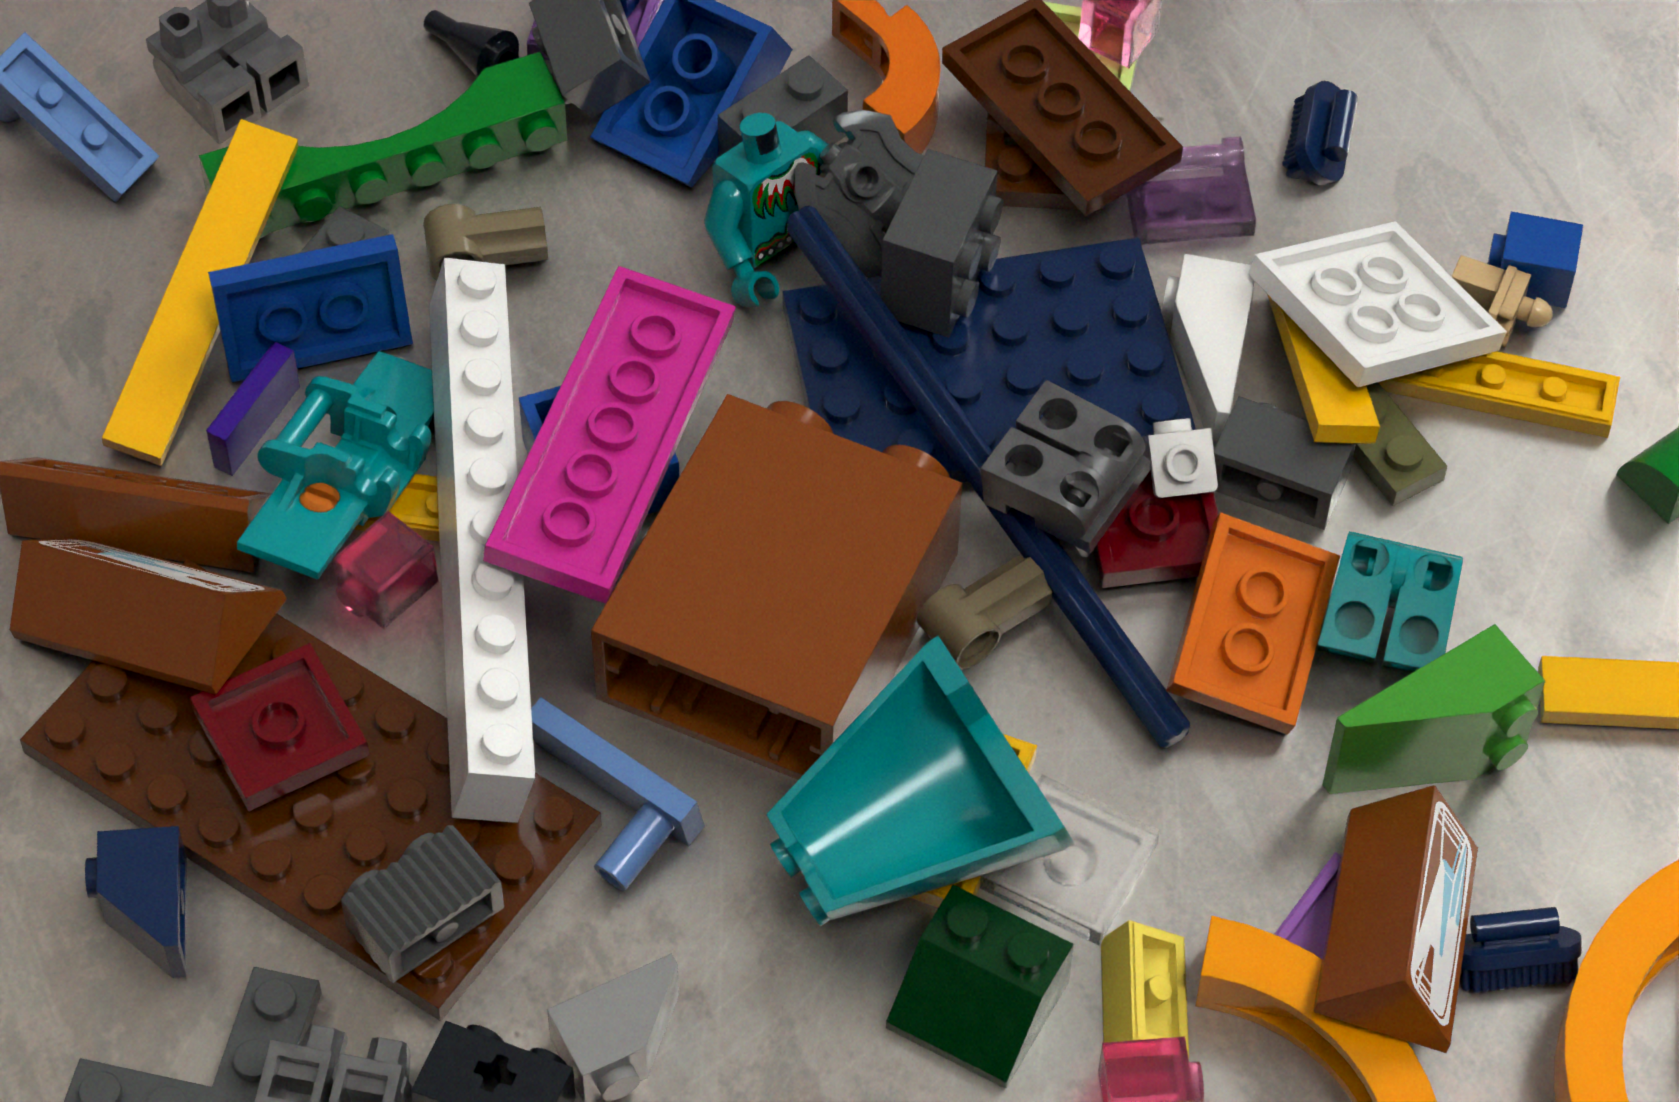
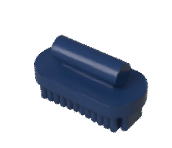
(1320, 133)
(1519, 950)

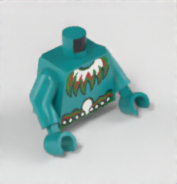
(755, 198)

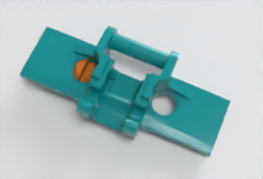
(335, 489)

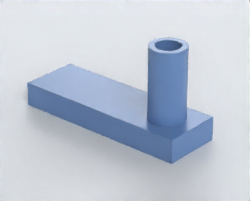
(71, 118)
(658, 804)

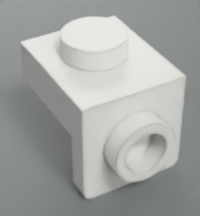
(1180, 459)

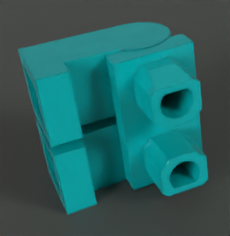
(1397, 576)

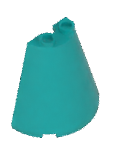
(912, 798)

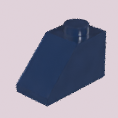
(144, 891)

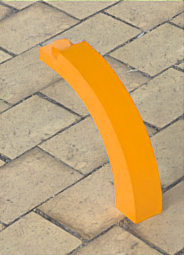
(1618, 967)
(1276, 987)

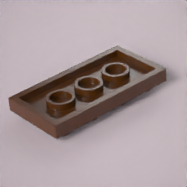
(1062, 105)

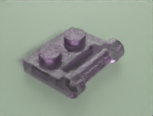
(1196, 206)

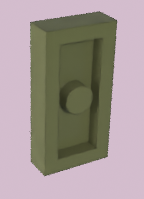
(1401, 458)

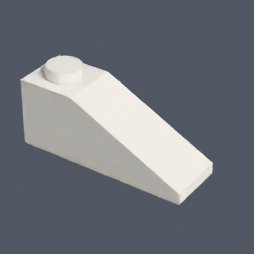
(1209, 331)

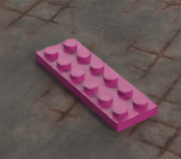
(610, 435)

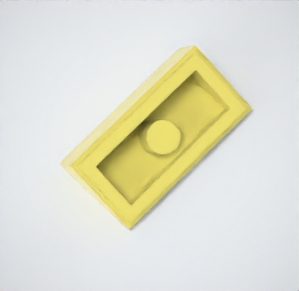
(1143, 984)

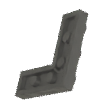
(272, 1008)

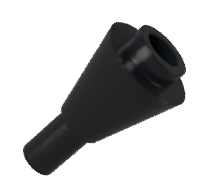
(472, 43)

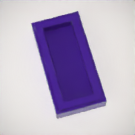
(253, 408)

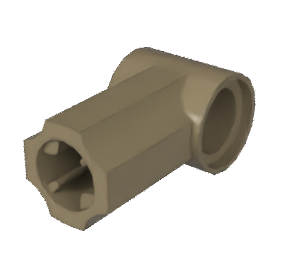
(489, 237)
(977, 616)

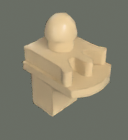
(1502, 294)

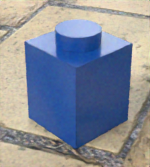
(1543, 249)

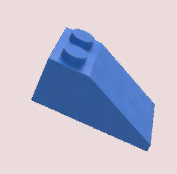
(698, 66)

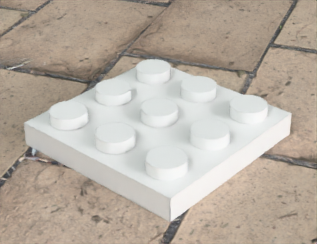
(1376, 303)

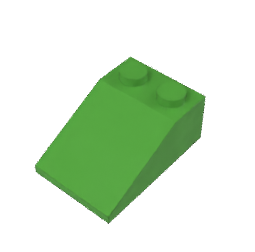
(1440, 721)

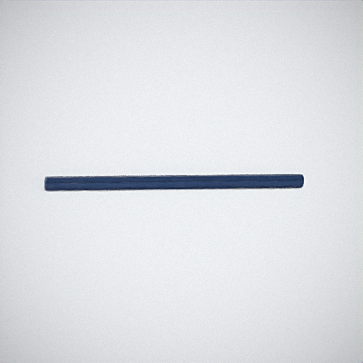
(969, 452)

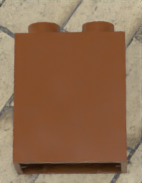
(776, 585)

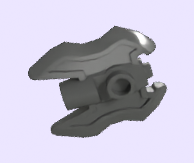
(860, 184)

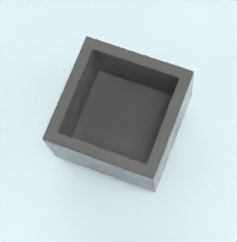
(940, 243)

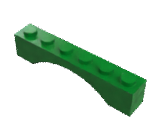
(500, 116)

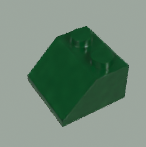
(980, 986)

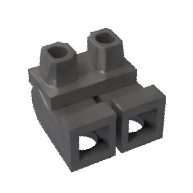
(223, 57)
(1066, 468)
(324, 1073)

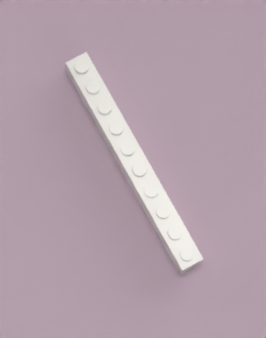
(480, 601)

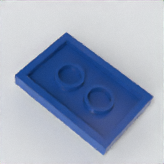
(314, 302)

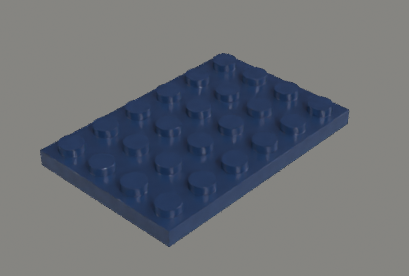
(1052, 315)

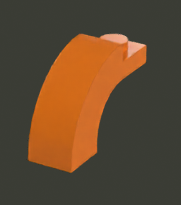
(903, 56)

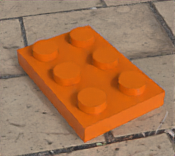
(1253, 623)

